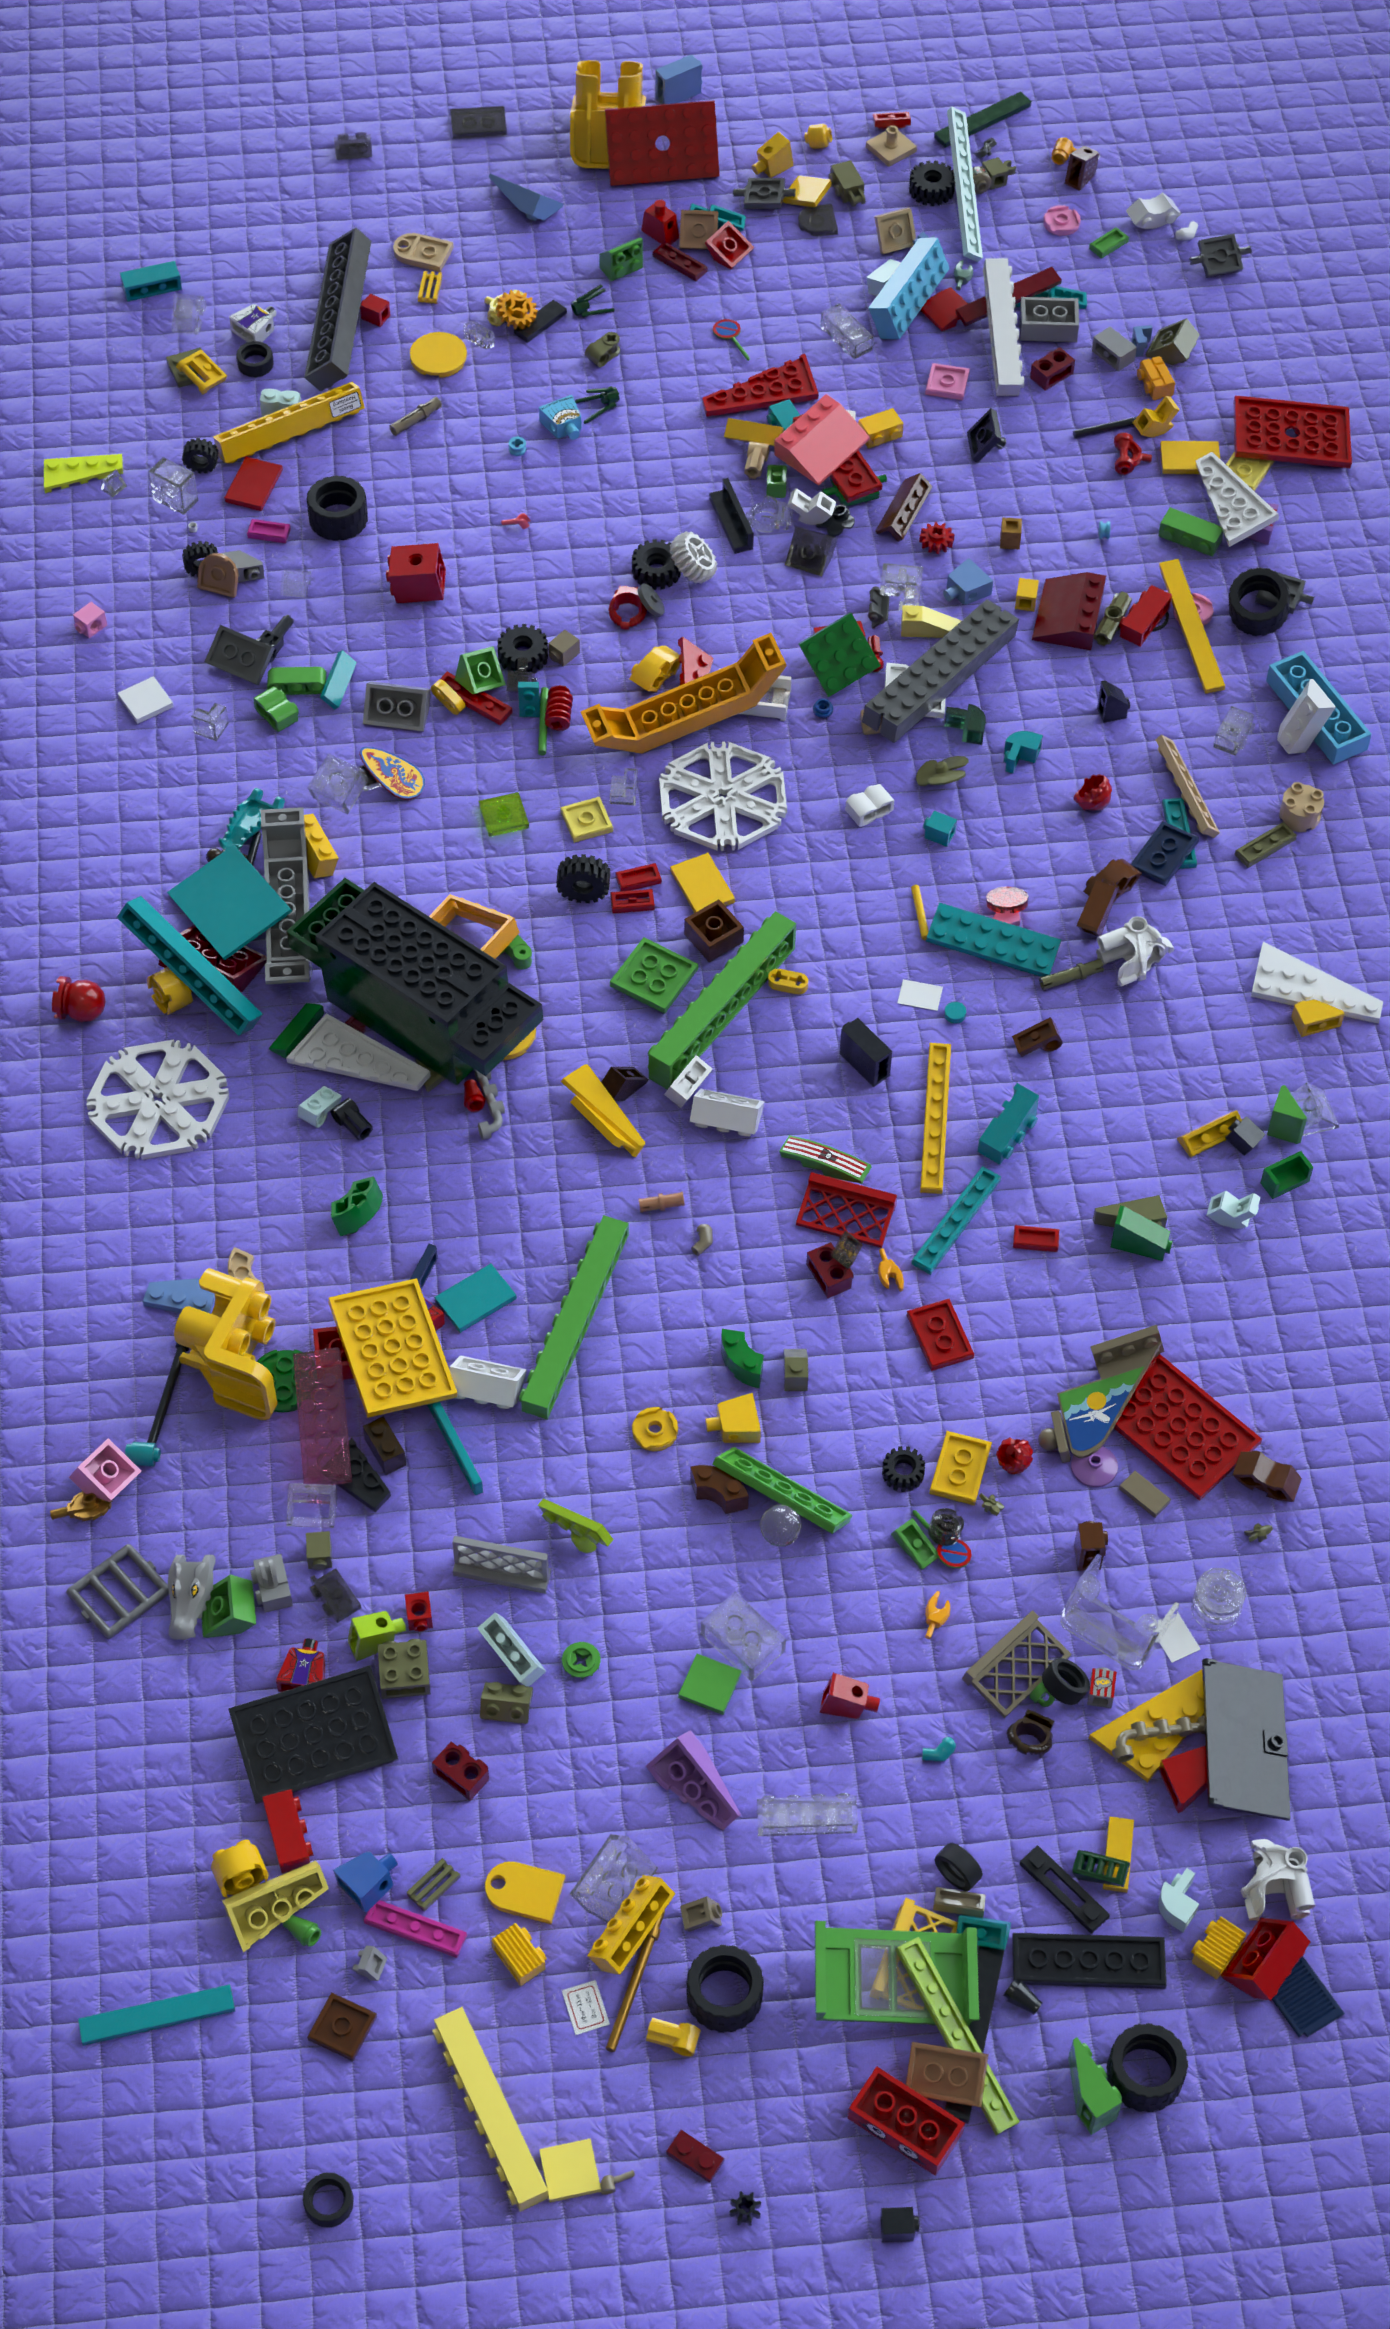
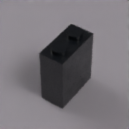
(865, 1052)

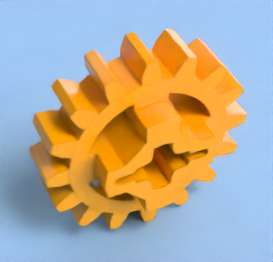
(518, 309)

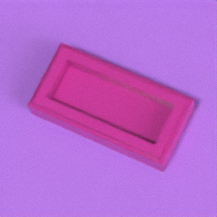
(268, 531)

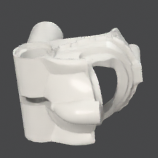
(1137, 944)
(1278, 1872)

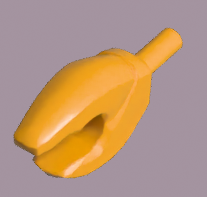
(889, 1269)
(936, 1617)

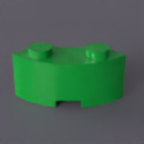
(356, 1206)
(740, 1358)

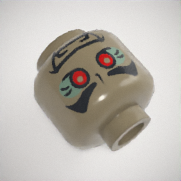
(982, 179)

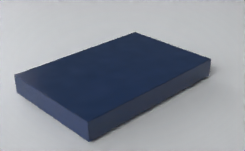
(1164, 853)

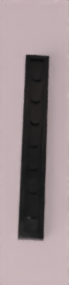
(988, 1975)

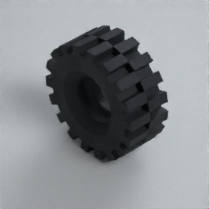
(930, 192)
(652, 554)
(523, 636)
(583, 878)

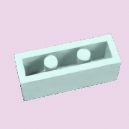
(511, 1649)

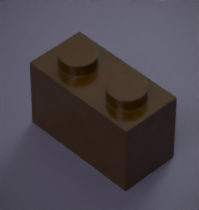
(384, 1445)

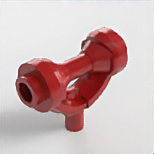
(1125, 443)

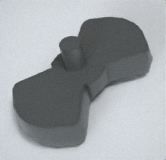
(988, 144)

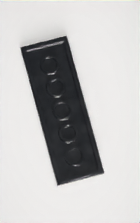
(1089, 1960)

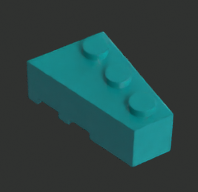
(1010, 1126)

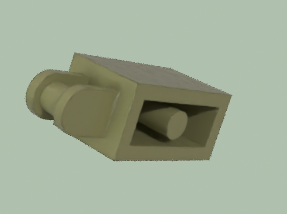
(847, 183)

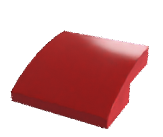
(942, 308)

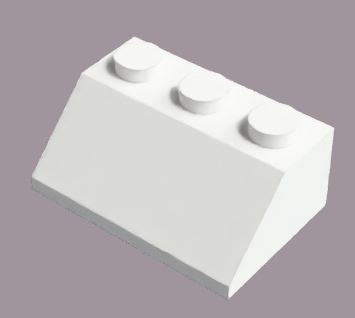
(1305, 719)
(726, 1112)
(487, 1381)

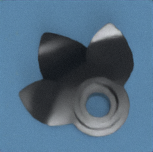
(838, 521)

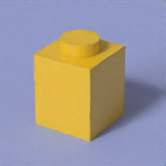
(1026, 594)

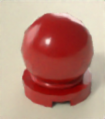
(80, 1000)

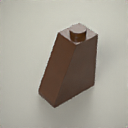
(1097, 908)

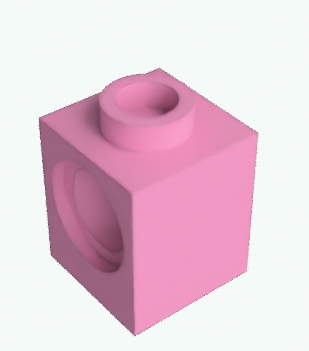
(90, 620)

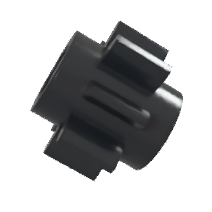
(750, 2203)

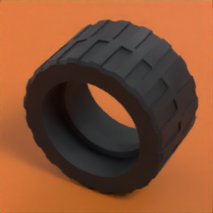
(336, 491)
(1254, 580)
(724, 1959)
(1155, 2039)

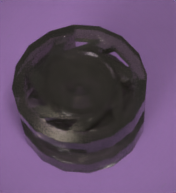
(945, 1526)

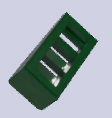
(1085, 1863)

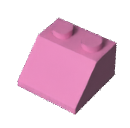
(105, 1472)

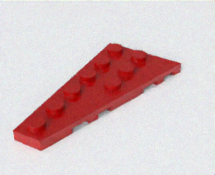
(765, 389)

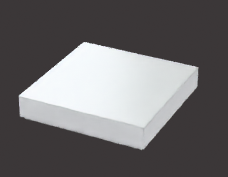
(145, 700)

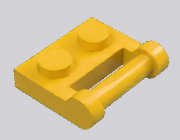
(205, 368)

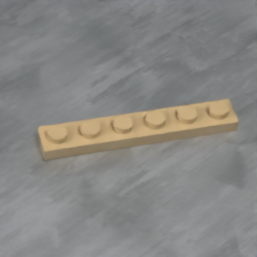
(1187, 786)

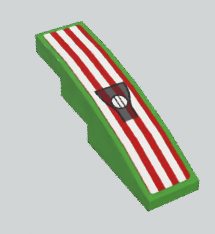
(825, 1158)

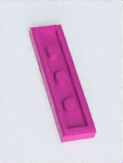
(416, 1928)

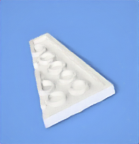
(1234, 502)

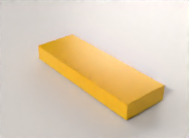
(752, 431)
(1119, 1847)

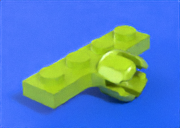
(584, 1531)

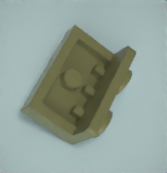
(505, 1702)

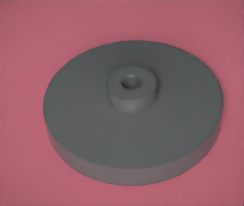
(651, 600)

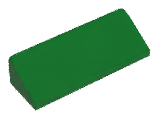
(297, 1029)

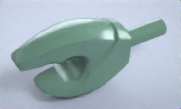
(962, 276)

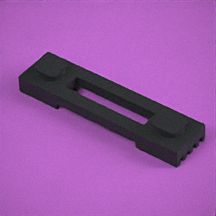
(1090, 1914)

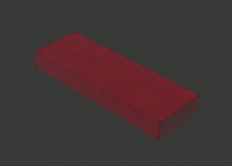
(680, 261)

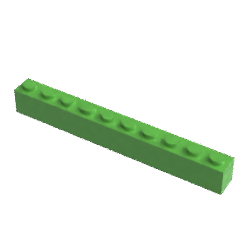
(574, 1317)

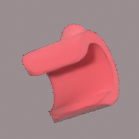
(521, 519)

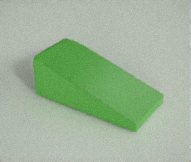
(776, 481)
(915, 1543)

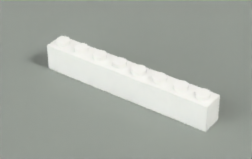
(1002, 327)

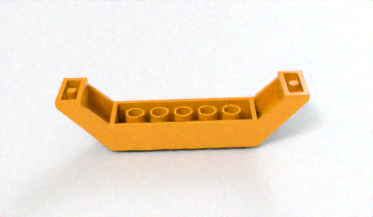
(690, 704)

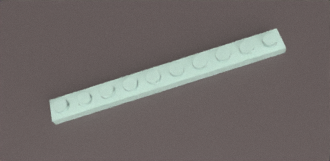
(964, 184)

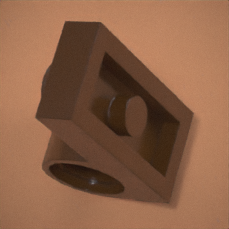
(1039, 1035)

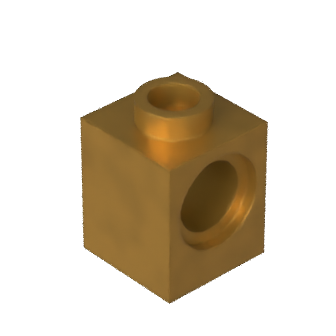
(1010, 533)

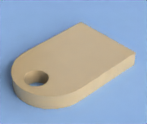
(422, 251)

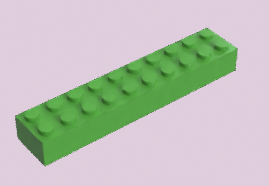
(722, 999)

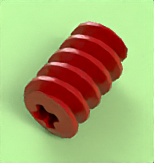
(558, 708)

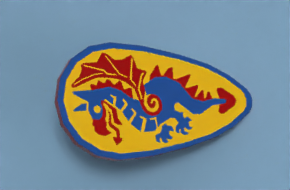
(393, 773)

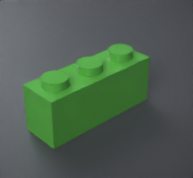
(1191, 531)

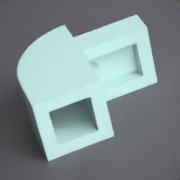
(1232, 1212)
(1174, 1904)

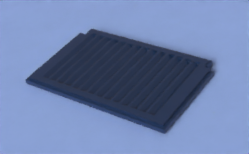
(1306, 2001)

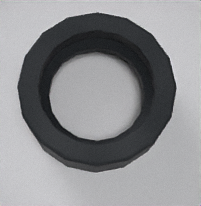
(251, 349)
(1070, 1672)
(958, 1867)
(318, 2182)

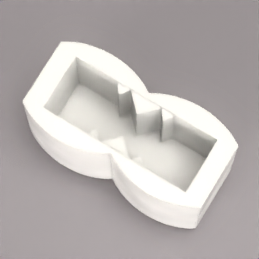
(869, 805)

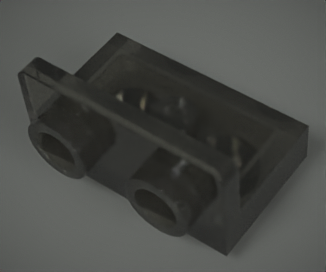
(353, 146)
(335, 1595)

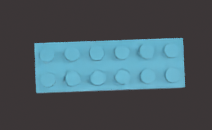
(909, 288)
(1343, 732)

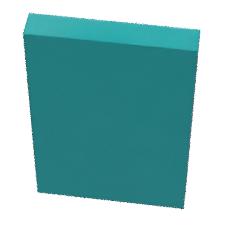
(475, 1298)

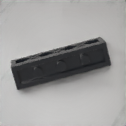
(732, 518)

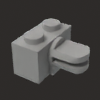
(272, 1583)

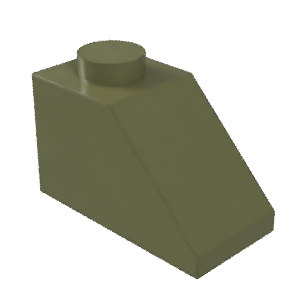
(795, 1370)

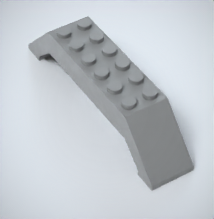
(289, 876)

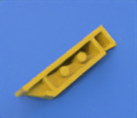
(601, 1110)

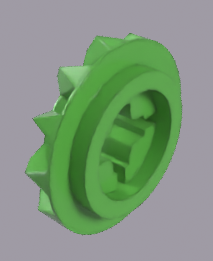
(583, 1650)

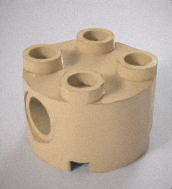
(1301, 807)

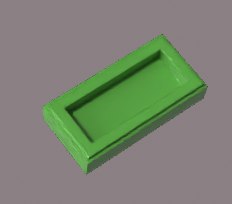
(1108, 242)

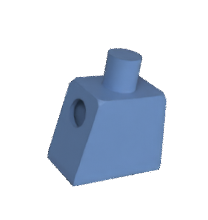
(968, 583)

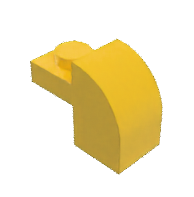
(1157, 421)

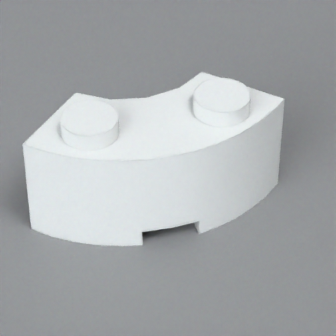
(1153, 212)

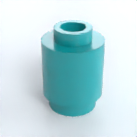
(143, 1453)

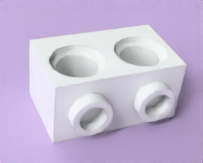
(688, 1081)

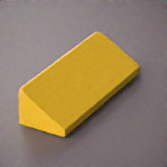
(1208, 1134)

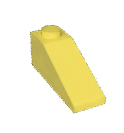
(925, 622)

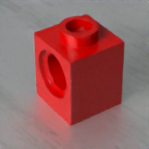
(418, 1602)

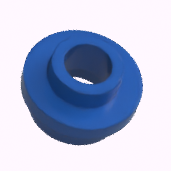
(823, 708)

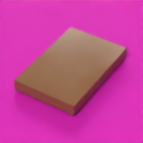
(947, 2073)

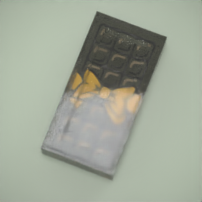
(846, 1250)

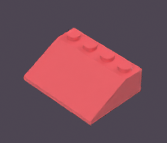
(820, 440)

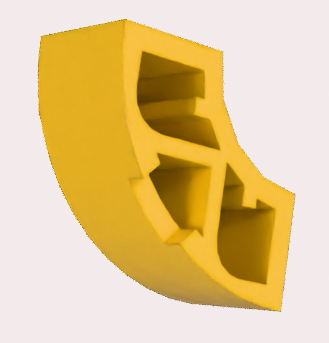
(655, 668)

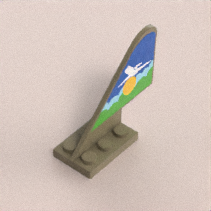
(1095, 1407)

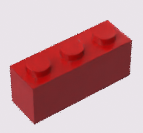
(1145, 615)
(287, 1830)

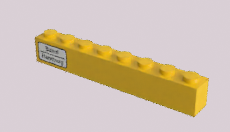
(289, 422)

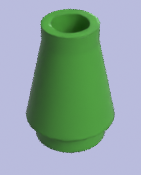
(303, 1930)

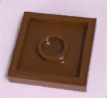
(342, 2026)

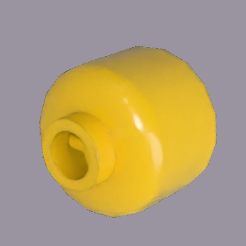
(818, 136)

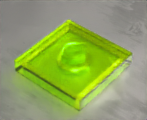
(503, 814)

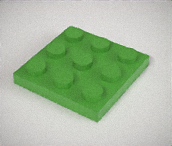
(654, 975)

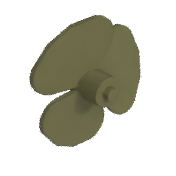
(941, 772)

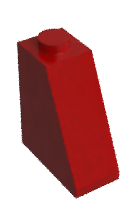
(1185, 1776)

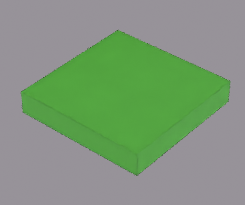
(709, 1684)

